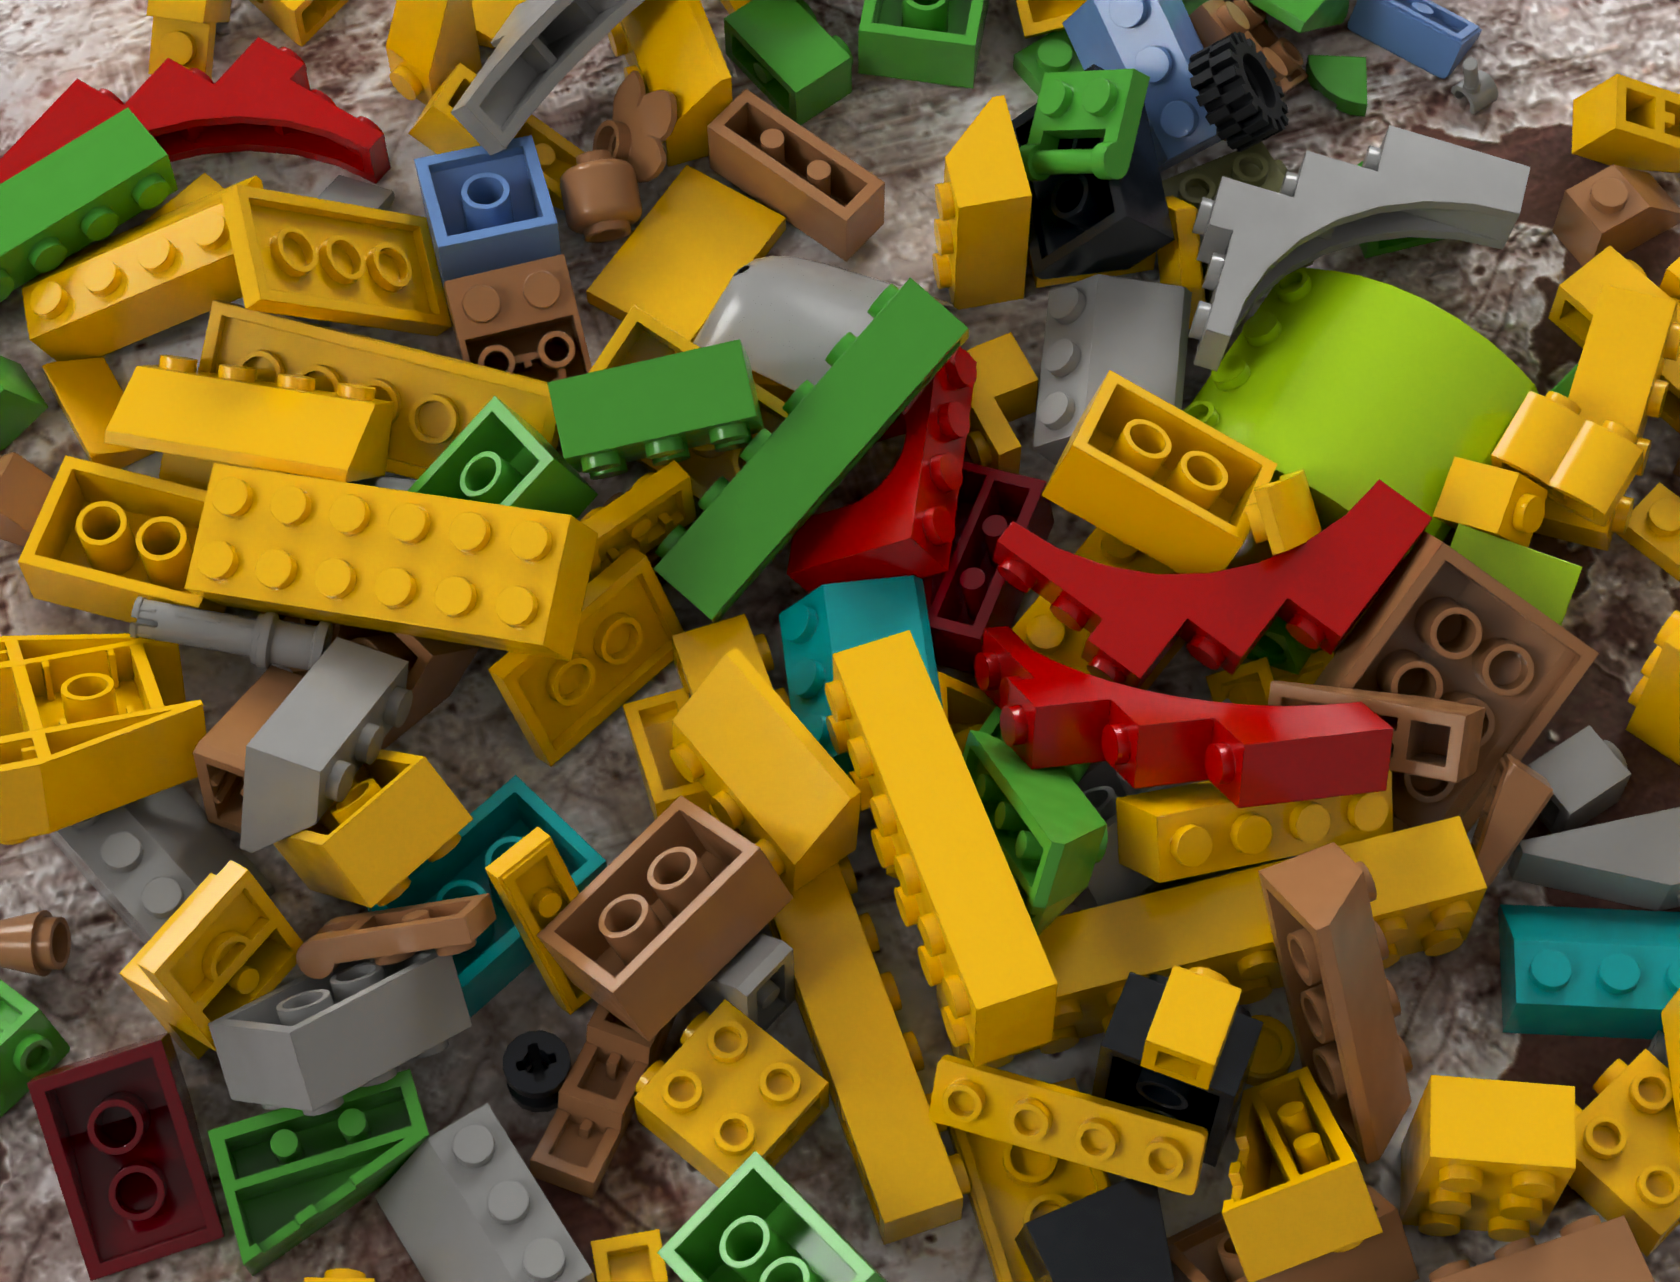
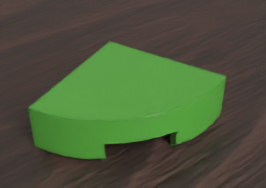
(1340, 80)

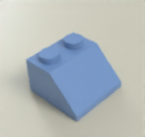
(487, 208)

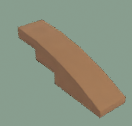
(595, 1104)

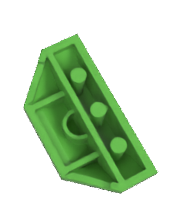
(1041, 824)

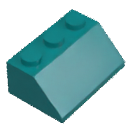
(839, 619)
(1587, 970)

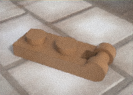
(397, 934)

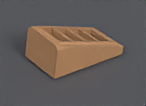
(1508, 813)

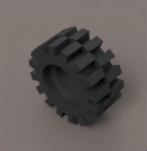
(1238, 91)

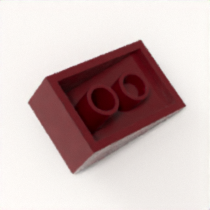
(128, 1155)

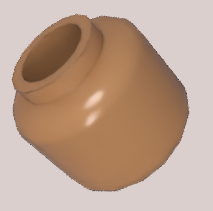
(601, 197)

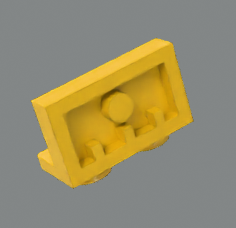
(641, 515)

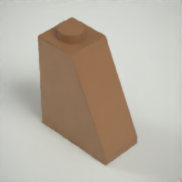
(222, 750)

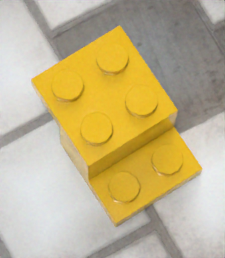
(213, 957)

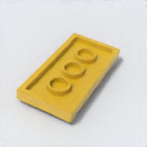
(335, 261)

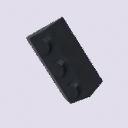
(1095, 223)

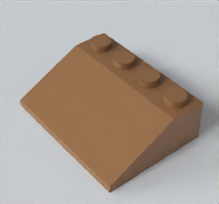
(1467, 640)

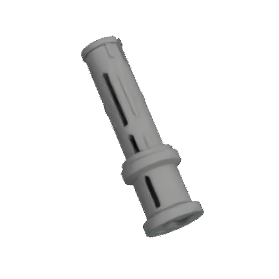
(262, 639)

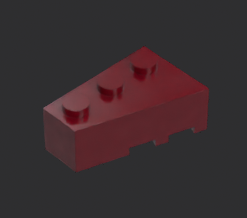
(972, 590)

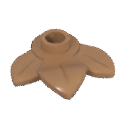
(638, 127)

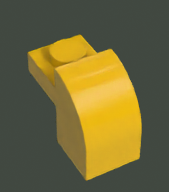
(185, 31)
(1001, 394)

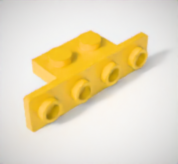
(1068, 1124)

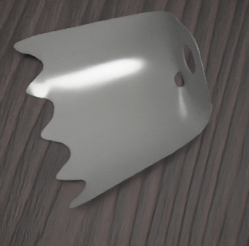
(791, 315)

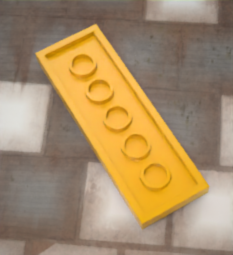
(429, 391)

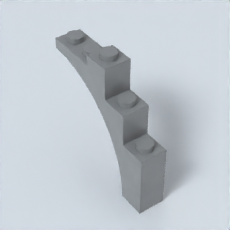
(529, 59)
(1400, 191)

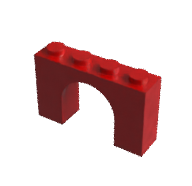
(911, 515)

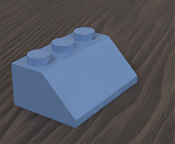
(1158, 42)

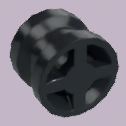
(541, 1085)

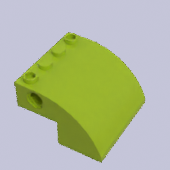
(1361, 390)

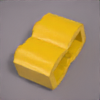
(1572, 458)

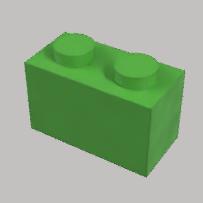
(789, 56)

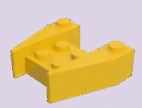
(89, 727)

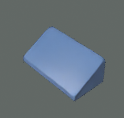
(1416, 32)

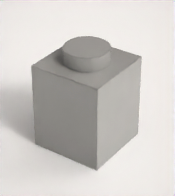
(1584, 777)

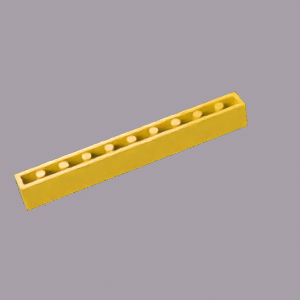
(851, 1011)

